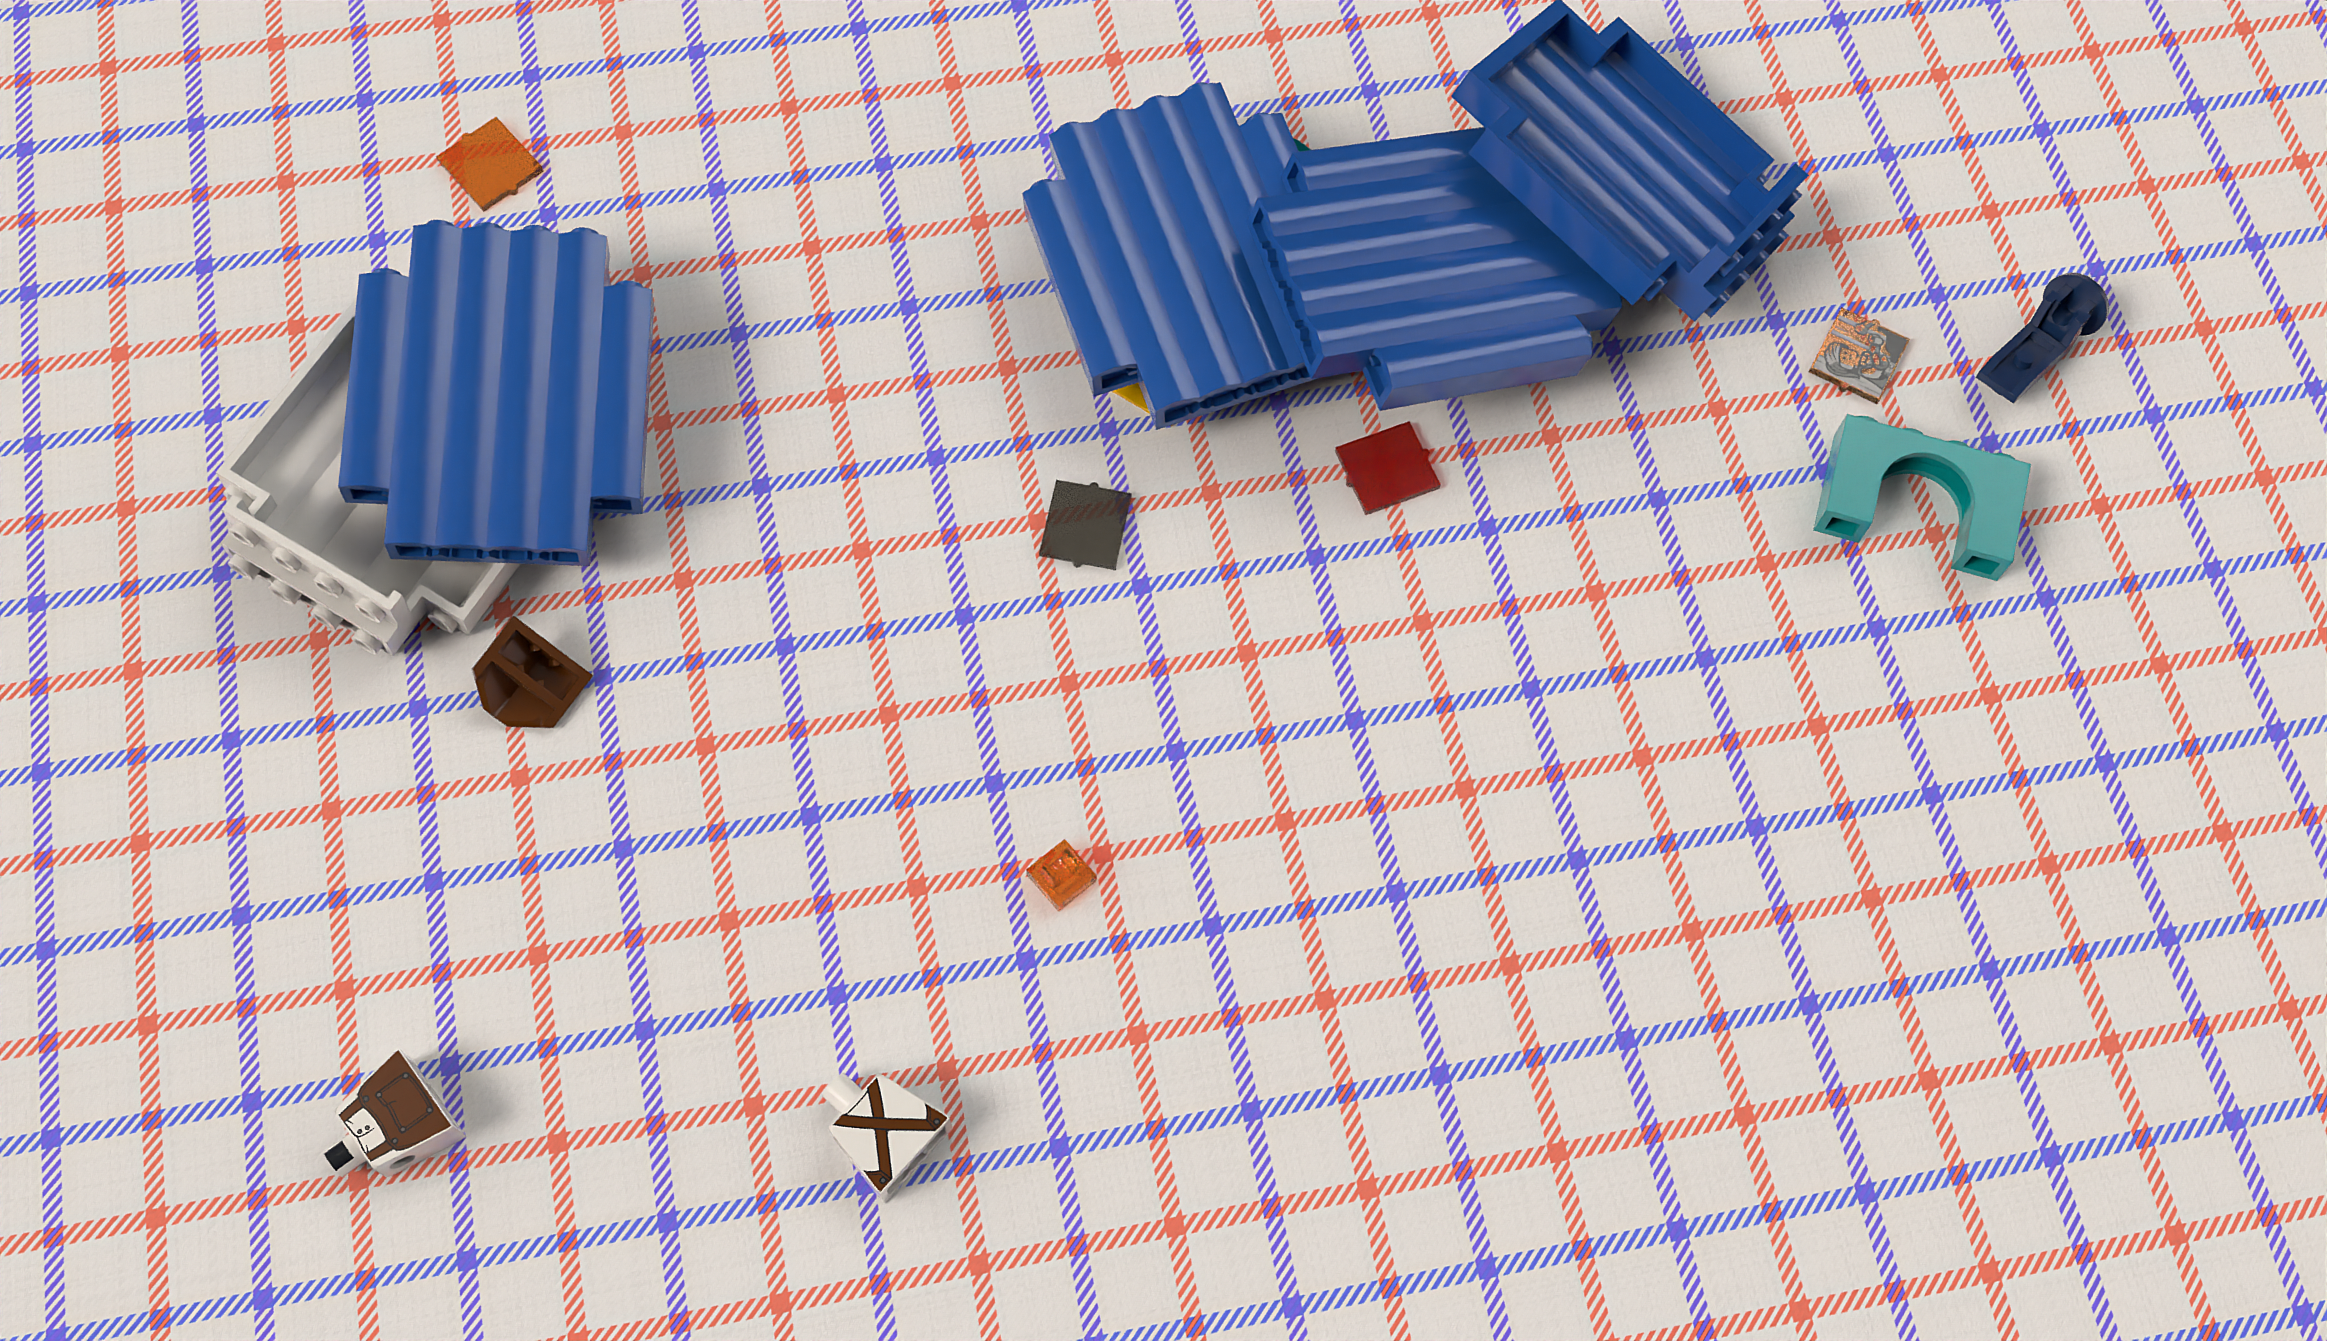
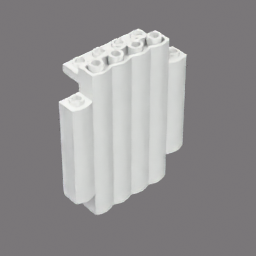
(315, 546)

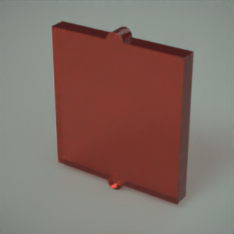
(1387, 468)

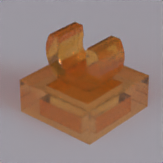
(1061, 875)

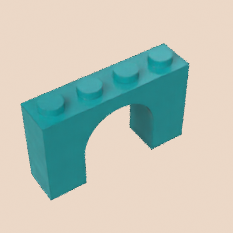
(1983, 485)

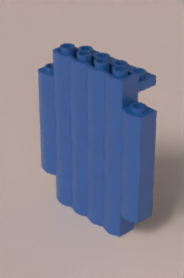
(1627, 161)
(1159, 252)
(1424, 272)
(498, 395)

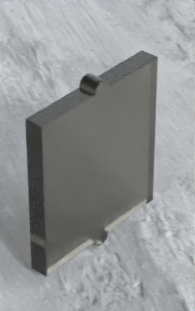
(1085, 524)

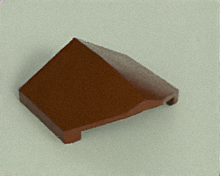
(527, 678)

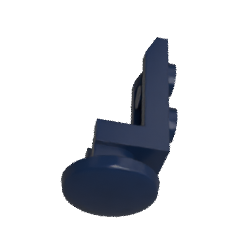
(2069, 309)

